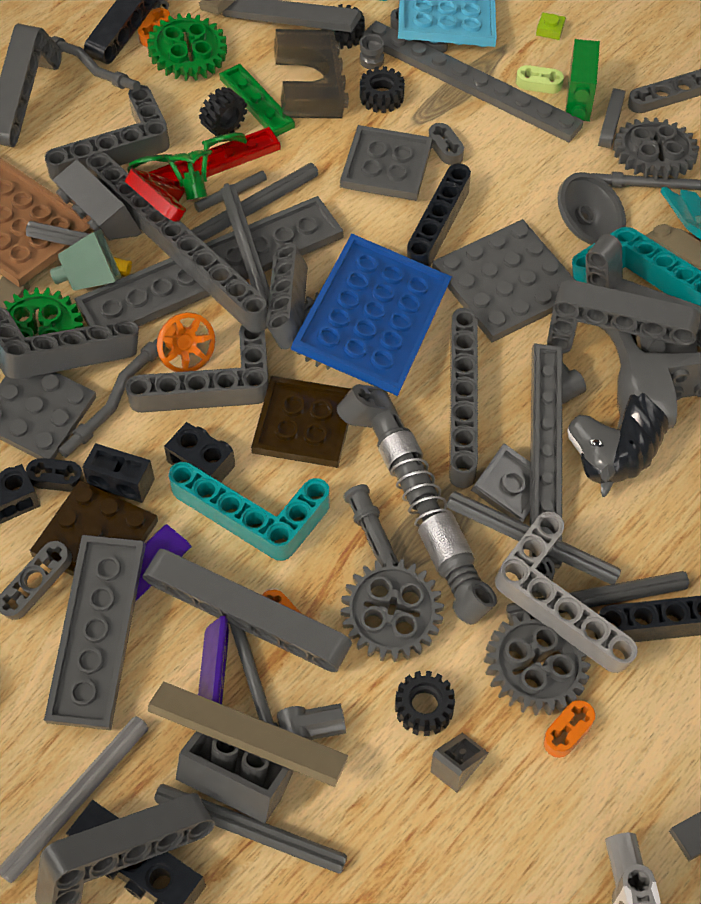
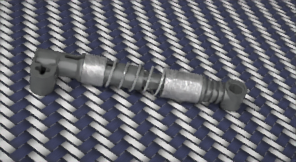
(439, 530)

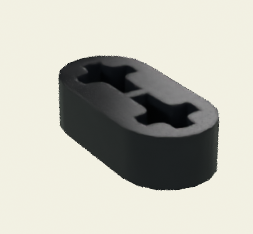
(55, 474)

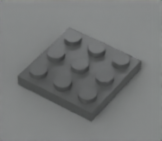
(386, 162)
(41, 412)

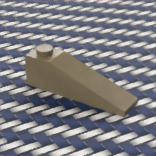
(678, 242)

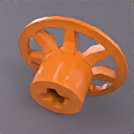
(183, 341)

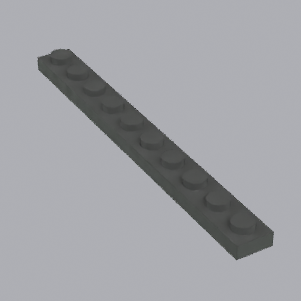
(478, 84)

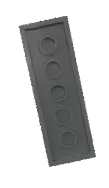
(95, 633)

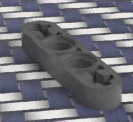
(645, 98)

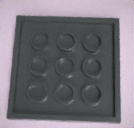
(505, 279)

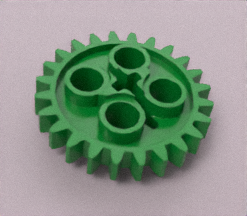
(170, 50)
(66, 312)

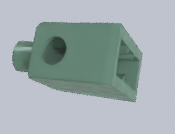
(87, 263)

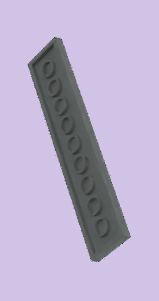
(168, 287)

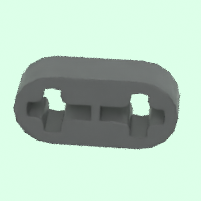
(450, 141)

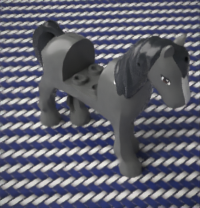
(647, 408)

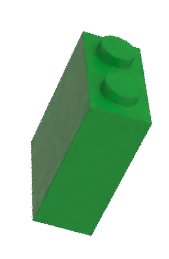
(582, 78)

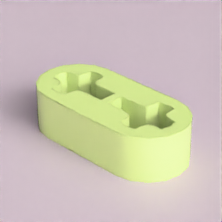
(539, 79)

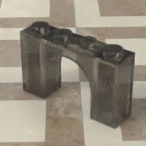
(319, 51)

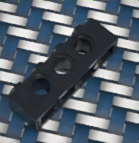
(184, 884)

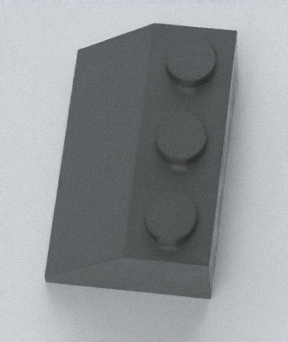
(95, 202)
(232, 776)

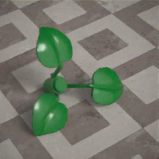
(193, 182)

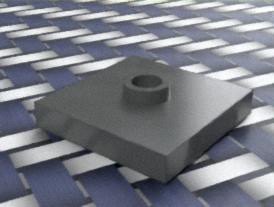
(506, 483)

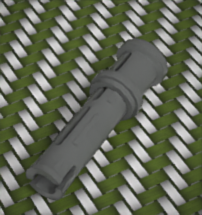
(367, 517)

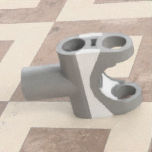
(632, 879)

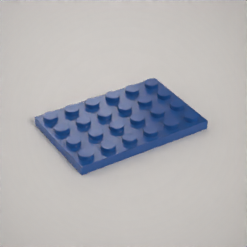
(372, 314)

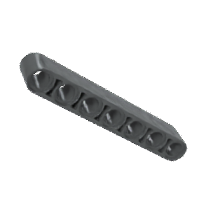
(463, 335)
(248, 610)

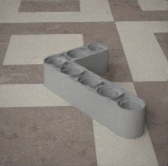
(558, 599)

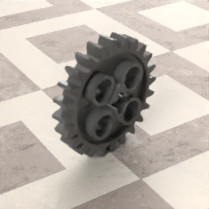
(667, 155)
(386, 637)
(552, 687)

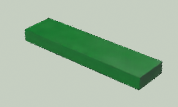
(258, 101)

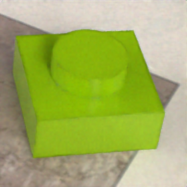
(550, 26)

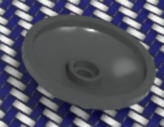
(590, 207)

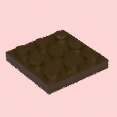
(301, 422)
(97, 514)

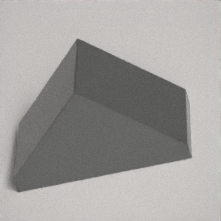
(457, 761)

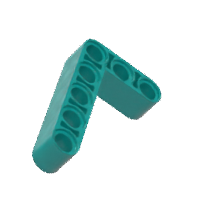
(652, 264)
(249, 513)

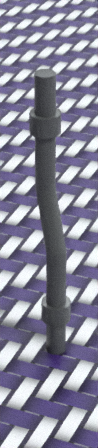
(117, 79)
(84, 432)

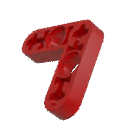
(159, 192)

